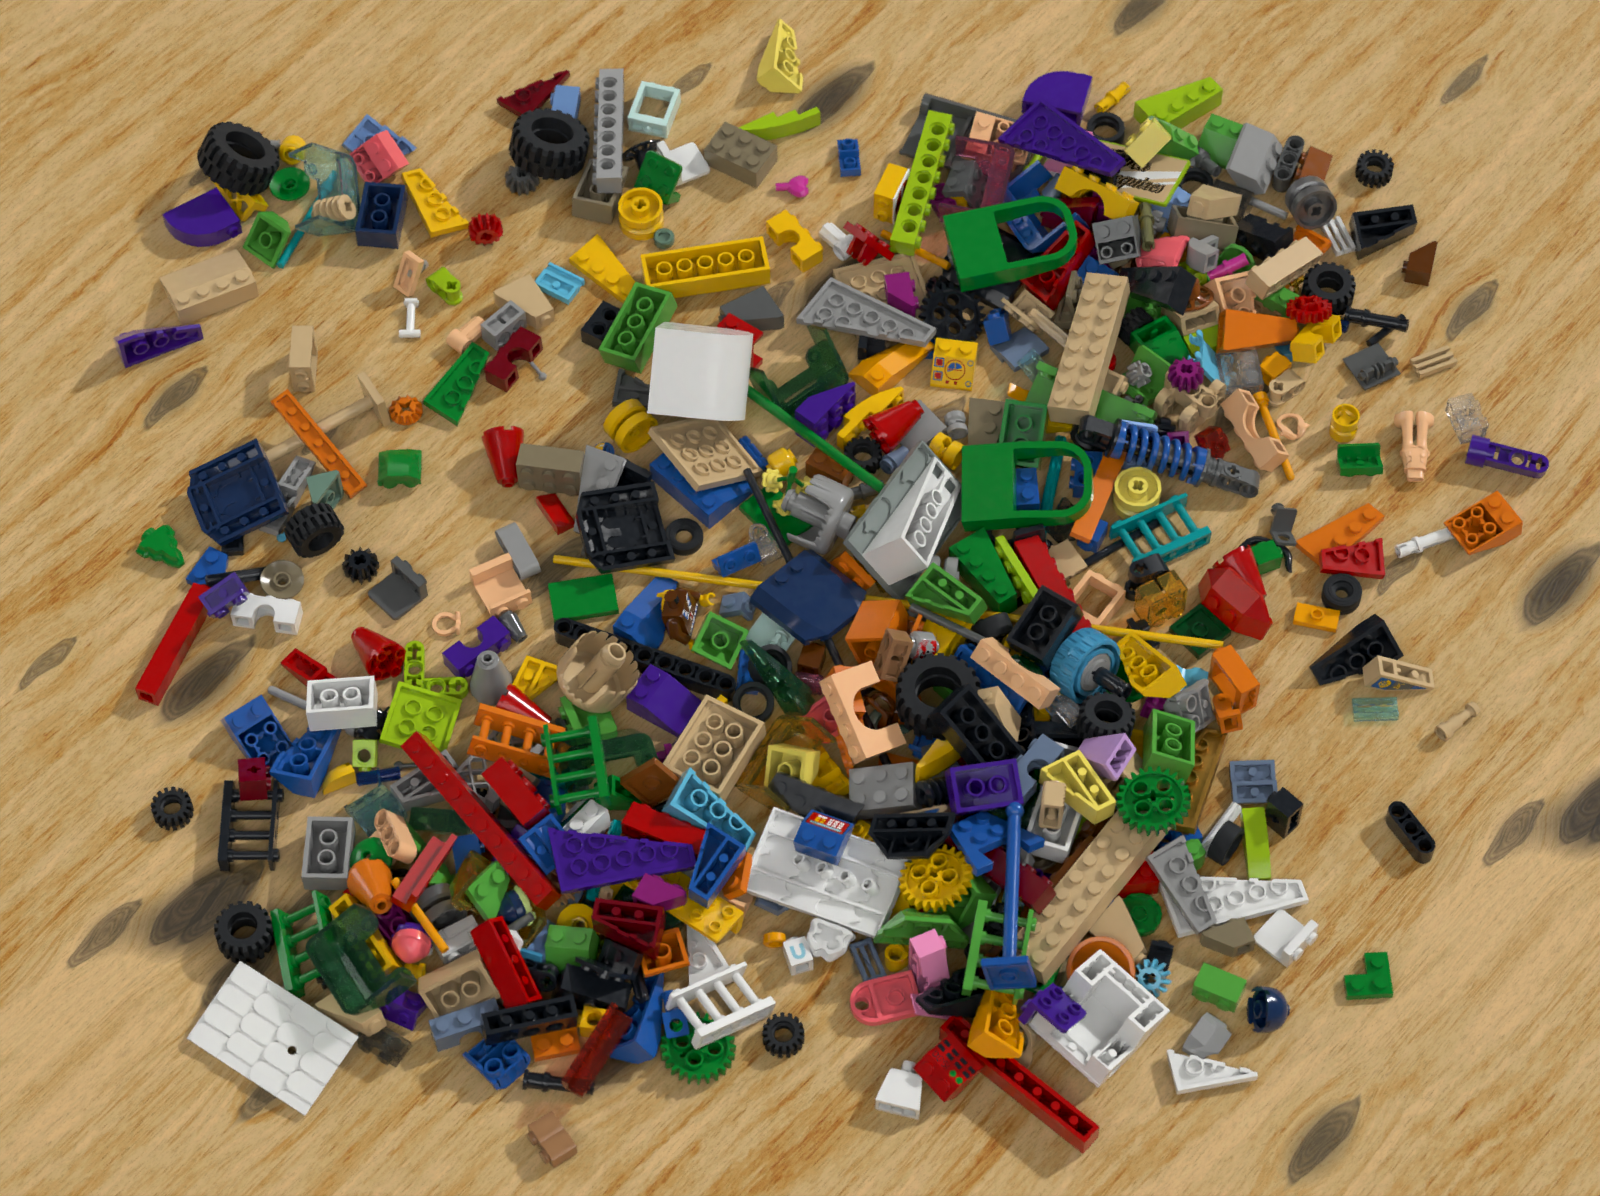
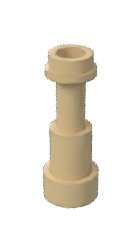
(1446, 729)

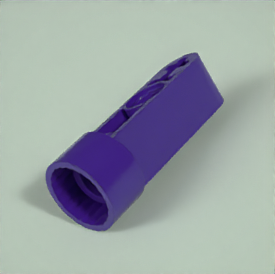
(1482, 452)

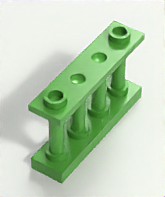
(981, 937)

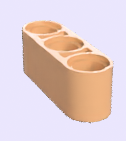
(395, 836)

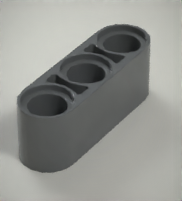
(1288, 163)

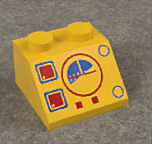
(954, 364)

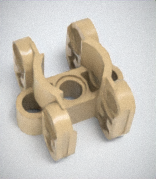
(1197, 404)

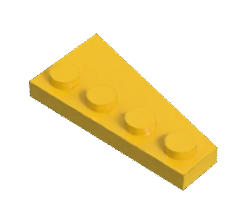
(432, 205)
(603, 268)

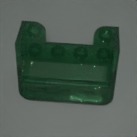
(615, 746)
(350, 965)

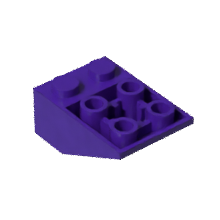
(826, 410)

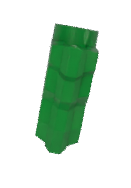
(161, 546)

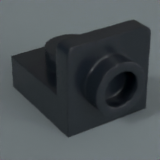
(1162, 951)

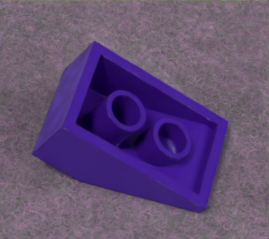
(662, 701)
(983, 786)

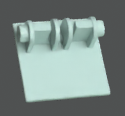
(767, 632)

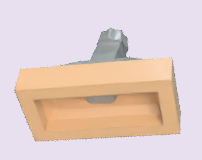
(409, 273)

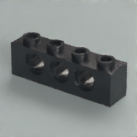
(529, 1020)

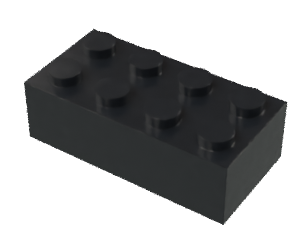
(974, 728)

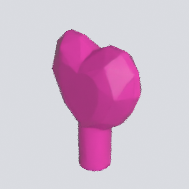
(796, 186)

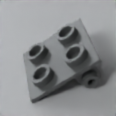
(1372, 366)

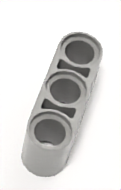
(515, 544)

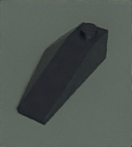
(1355, 651)

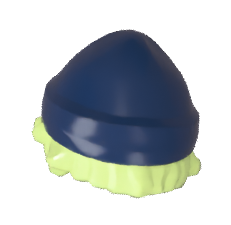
(515, 905)

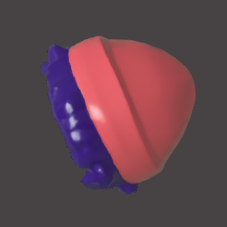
(411, 942)

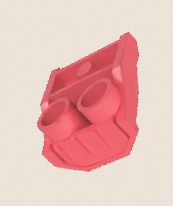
(1165, 254)

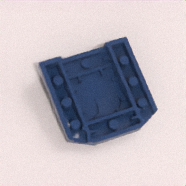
(236, 493)
(809, 598)

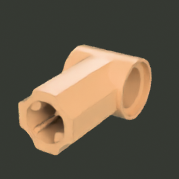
(469, 333)

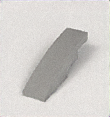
(292, 487)

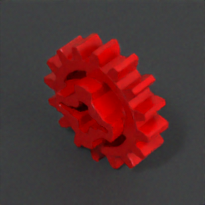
(1308, 309)

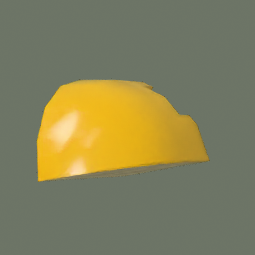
(339, 778)

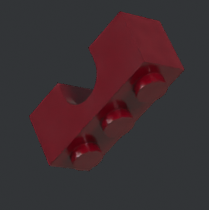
(521, 346)

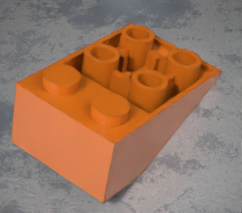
(1485, 524)

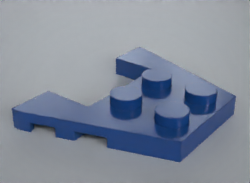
(984, 833)

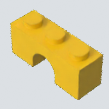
(786, 228)
(1309, 343)

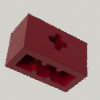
(253, 779)

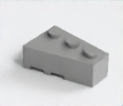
(417, 790)

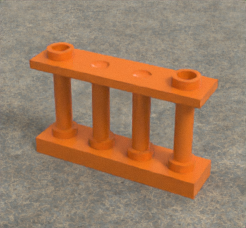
(511, 725)

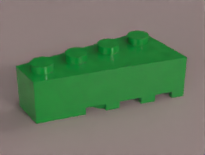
(984, 571)

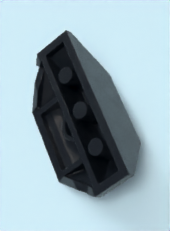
(911, 833)

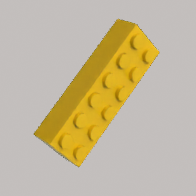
(708, 267)

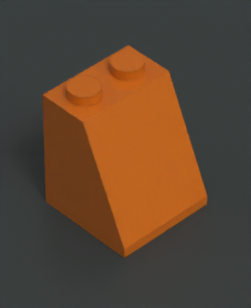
(870, 625)

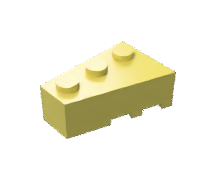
(1084, 788)

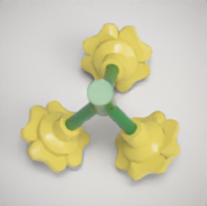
(773, 482)

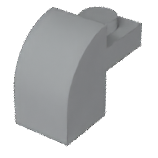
(1203, 254)

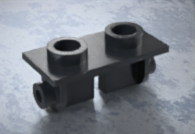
(371, 732)

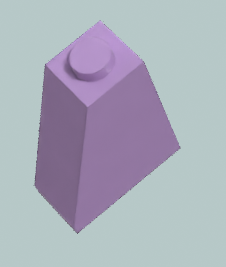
(1108, 754)

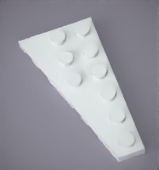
(1240, 899)

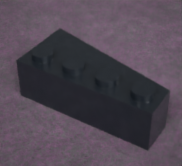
(1161, 286)

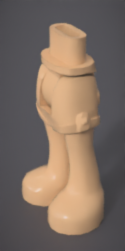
(1414, 456)

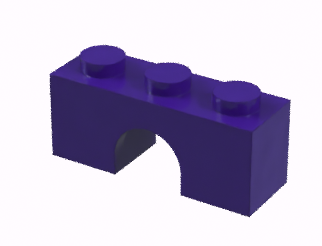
(462, 659)

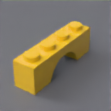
(1076, 183)

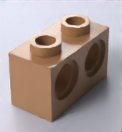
(893, 654)

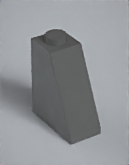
(756, 309)

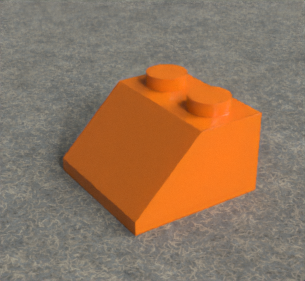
(670, 957)

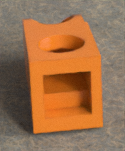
(1227, 718)

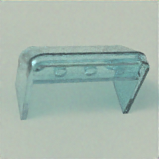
(335, 176)

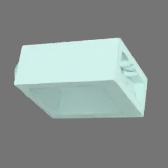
(658, 126)

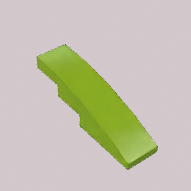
(790, 123)

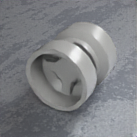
(956, 427)

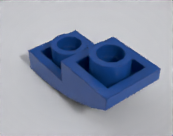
(849, 157)

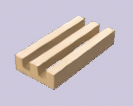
(1432, 358)

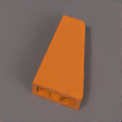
(1253, 331)

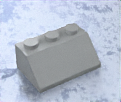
(1254, 159)

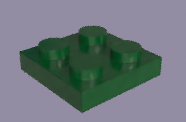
(1200, 624)

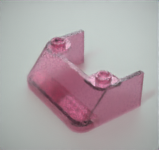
(994, 160)

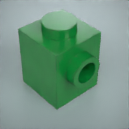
(1267, 556)

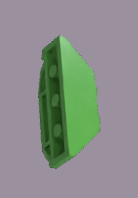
(911, 923)

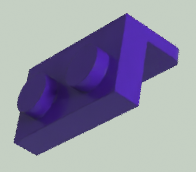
(405, 1009)

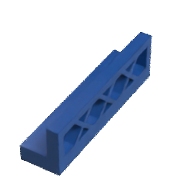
(987, 679)

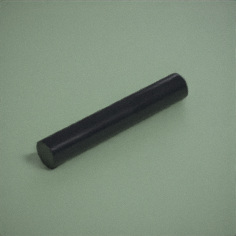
(1381, 334)

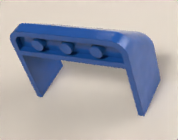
(1029, 228)

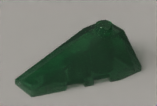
(788, 690)

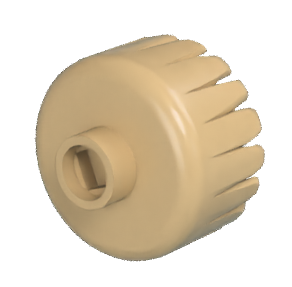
(597, 672)

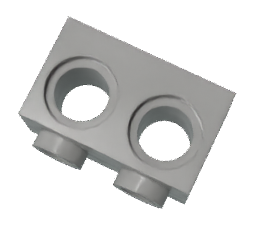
(502, 324)

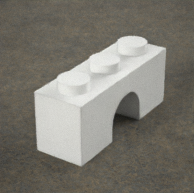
(286, 613)

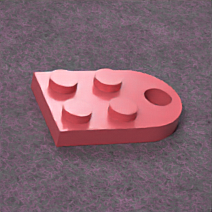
(886, 999)

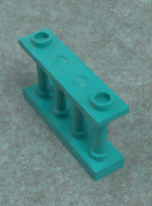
(1178, 544)

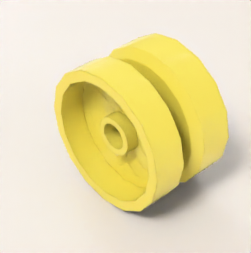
(1135, 491)

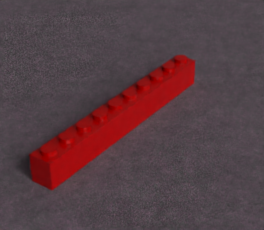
(481, 821)

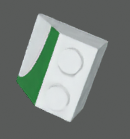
(587, 818)

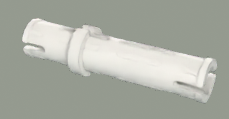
(1418, 544)

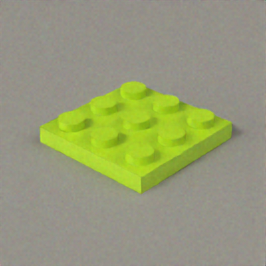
(420, 711)

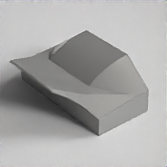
(1207, 1037)

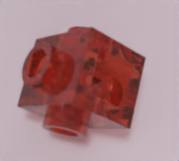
(1215, 440)

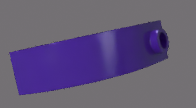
(1062, 90)
(203, 220)

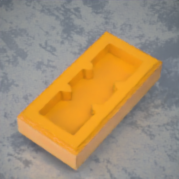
(1316, 617)

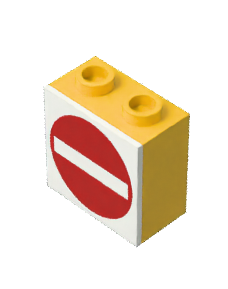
(890, 193)

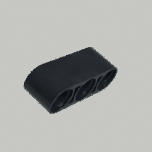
(1409, 822)

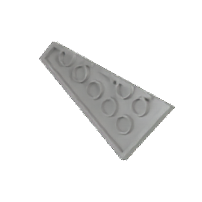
(854, 312)

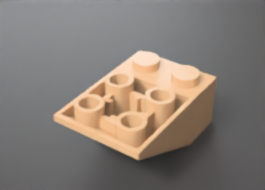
(990, 129)

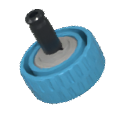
(1088, 665)

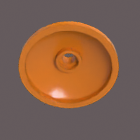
(1108, 945)

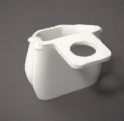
(828, 939)

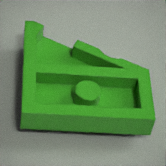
(489, 890)

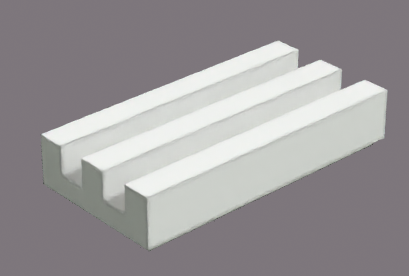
(1337, 221)

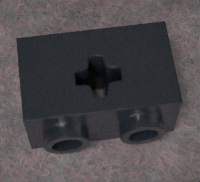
(1283, 812)

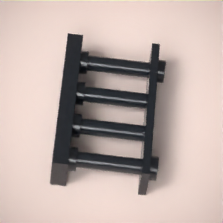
(228, 834)

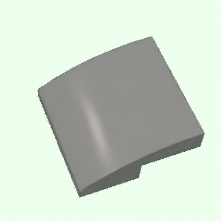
(924, 429)

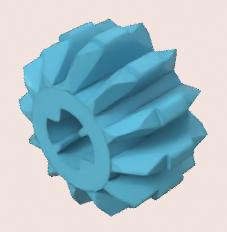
(1150, 968)

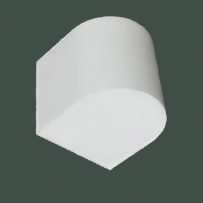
(700, 372)

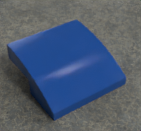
(537, 843)

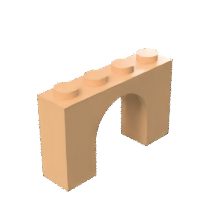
(840, 693)

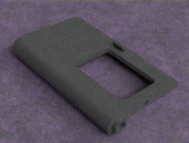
(962, 117)

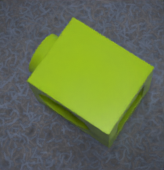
(370, 745)

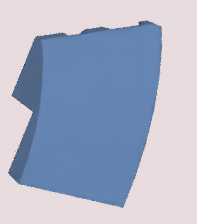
(367, 129)

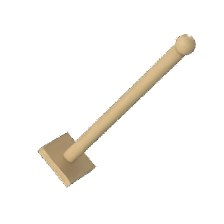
(371, 399)

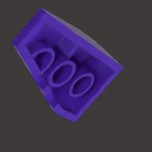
(149, 343)

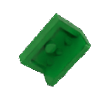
(1359, 459)

